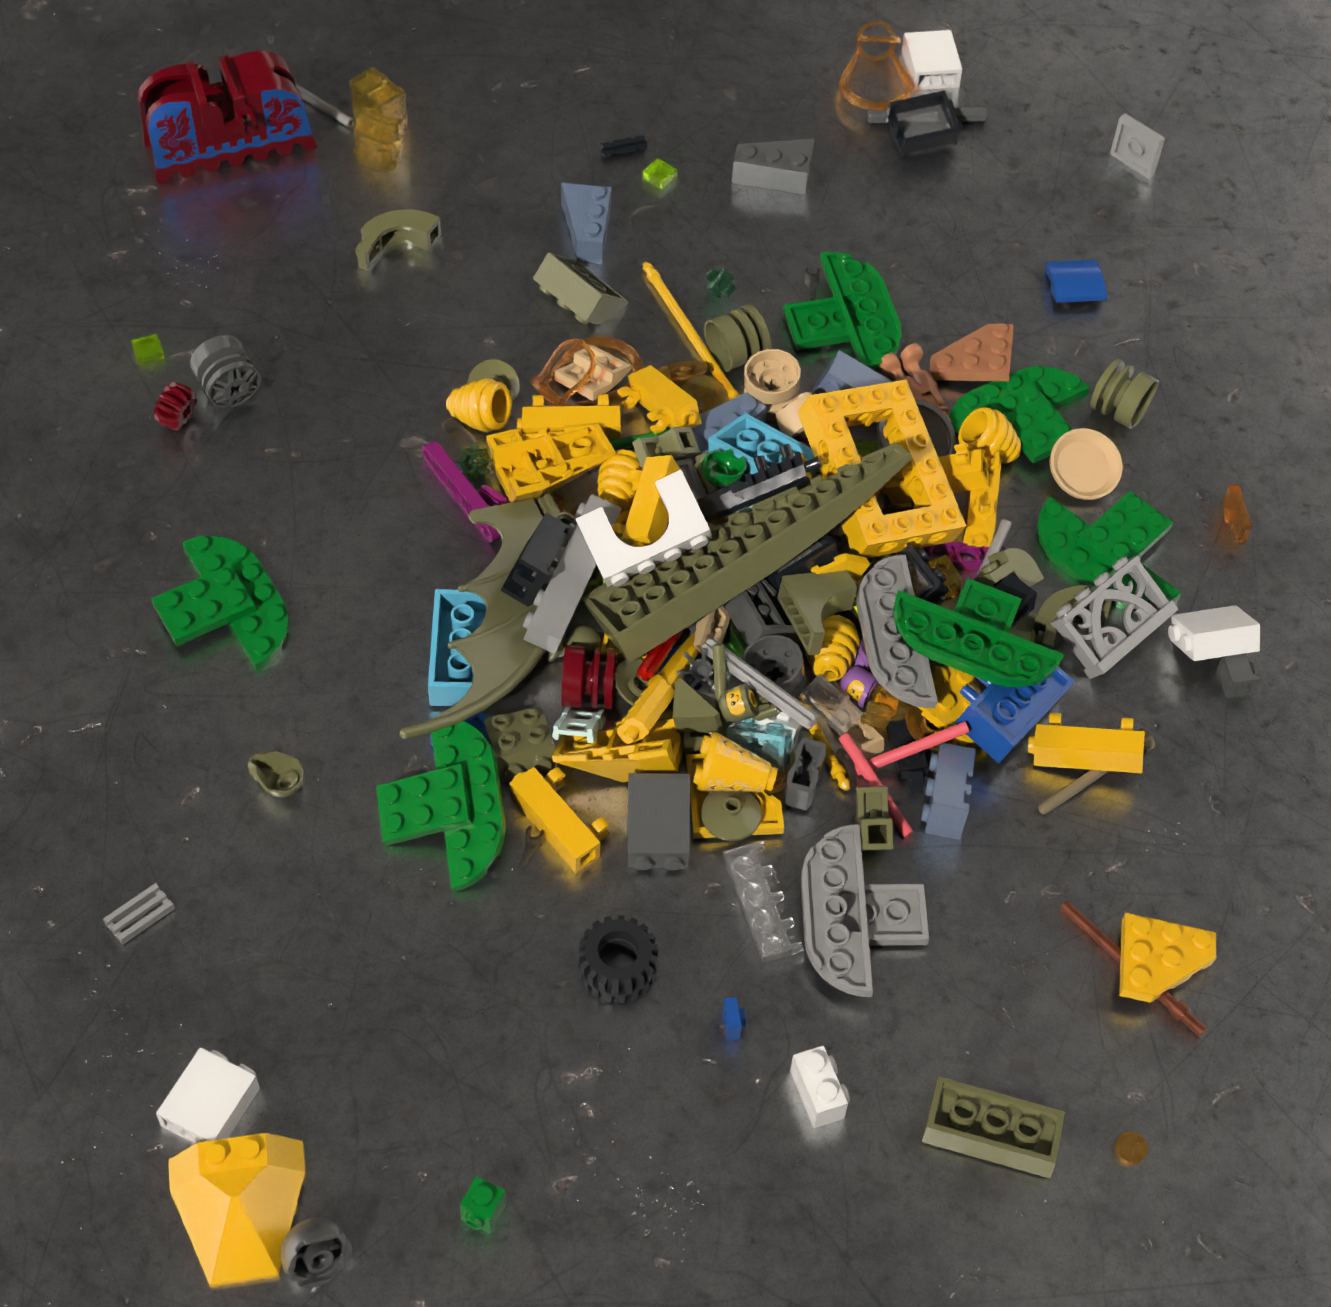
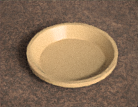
(1086, 464)

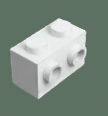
(819, 1087)

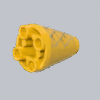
(731, 767)

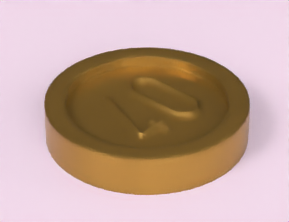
(1131, 1148)

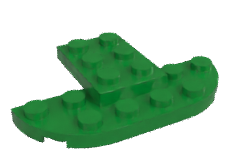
(855, 314)
(1028, 404)
(1089, 551)
(230, 592)
(975, 636)
(455, 798)

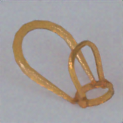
(845, 77)
(578, 344)

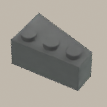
(760, 614)

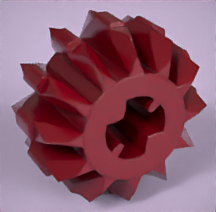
(175, 406)

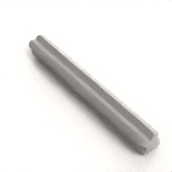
(765, 687)

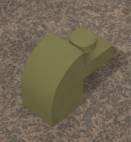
(675, 442)
(1010, 561)
(873, 818)

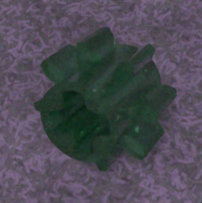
(721, 282)
(474, 453)

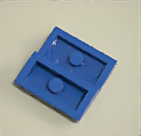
(1076, 281)

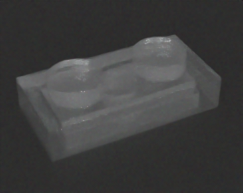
(831, 704)

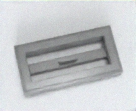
(135, 910)

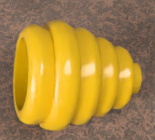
(481, 404)
(990, 432)
(612, 479)
(838, 648)

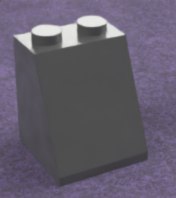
(658, 821)

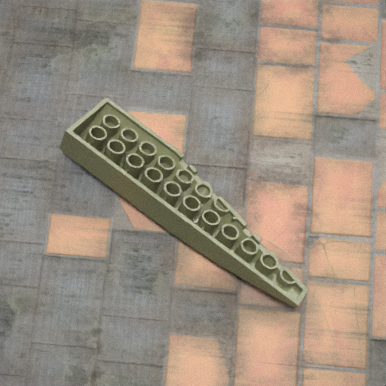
(738, 556)

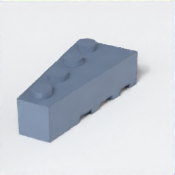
(723, 415)

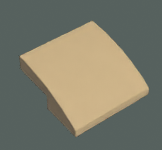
(607, 374)

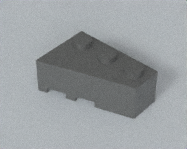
(774, 165)

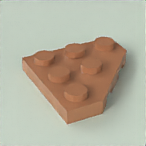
(976, 357)

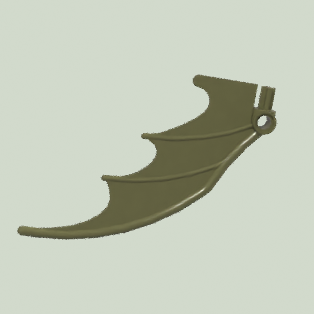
(497, 646)

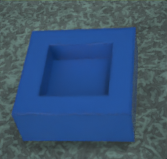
(733, 1018)

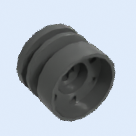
(225, 371)
(779, 661)

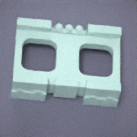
(591, 725)

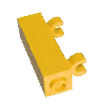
(662, 398)
(559, 416)
(963, 471)
(982, 507)
(648, 513)
(1088, 747)
(550, 813)

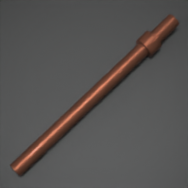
(1177, 1009)

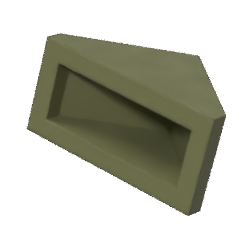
(693, 712)

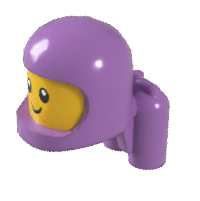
(859, 684)

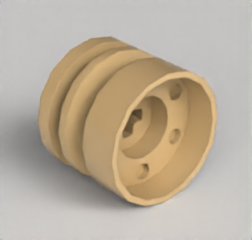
(772, 379)

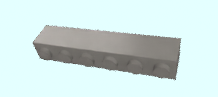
(565, 582)

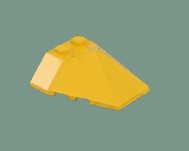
(544, 460)
(615, 759)
(238, 1202)

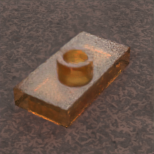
(1236, 514)

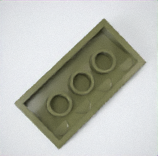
(994, 1127)

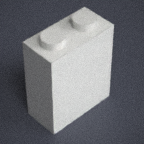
(932, 59)
(1215, 633)
(208, 1098)

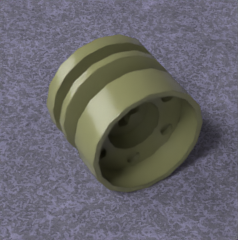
(736, 336)
(1119, 391)

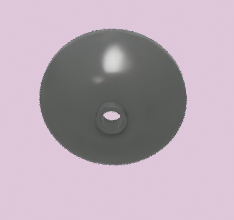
(937, 425)

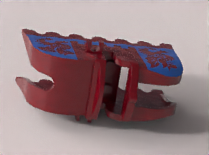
(207, 123)

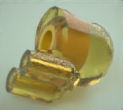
(883, 709)

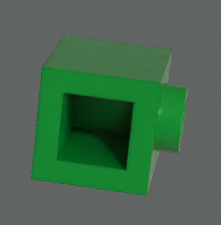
(483, 1205)

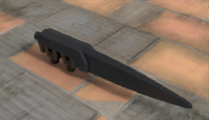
(761, 485)

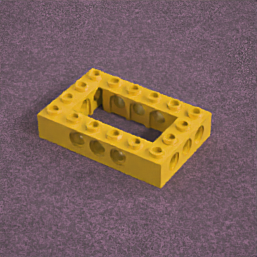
(869, 532)

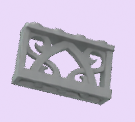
(1149, 616)

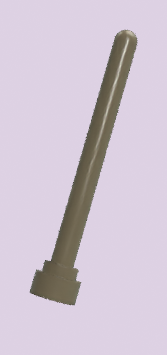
(1084, 781)

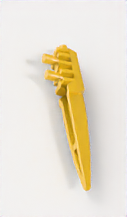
(656, 696)

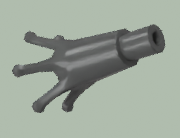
(699, 670)

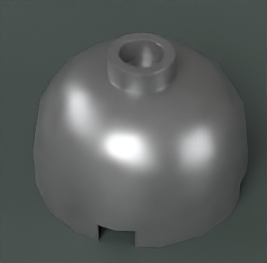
(314, 1251)

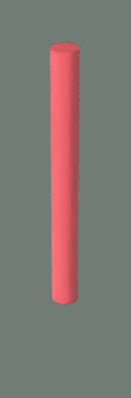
(917, 746)
(873, 780)

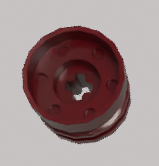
(588, 677)

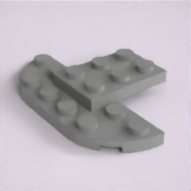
(889, 656)
(849, 916)

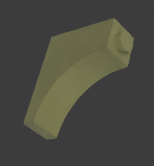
(812, 599)

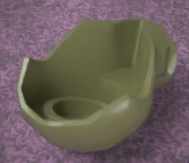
(277, 773)

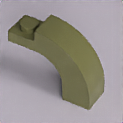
(396, 228)
(1046, 614)

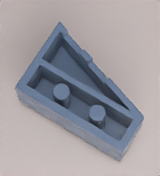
(588, 217)
(846, 373)
(948, 791)

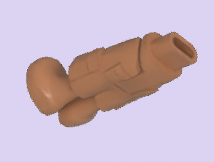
(920, 381)

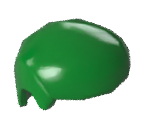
(723, 468)

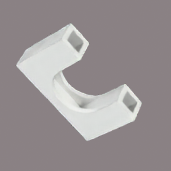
(685, 531)

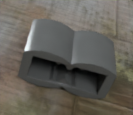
(805, 774)

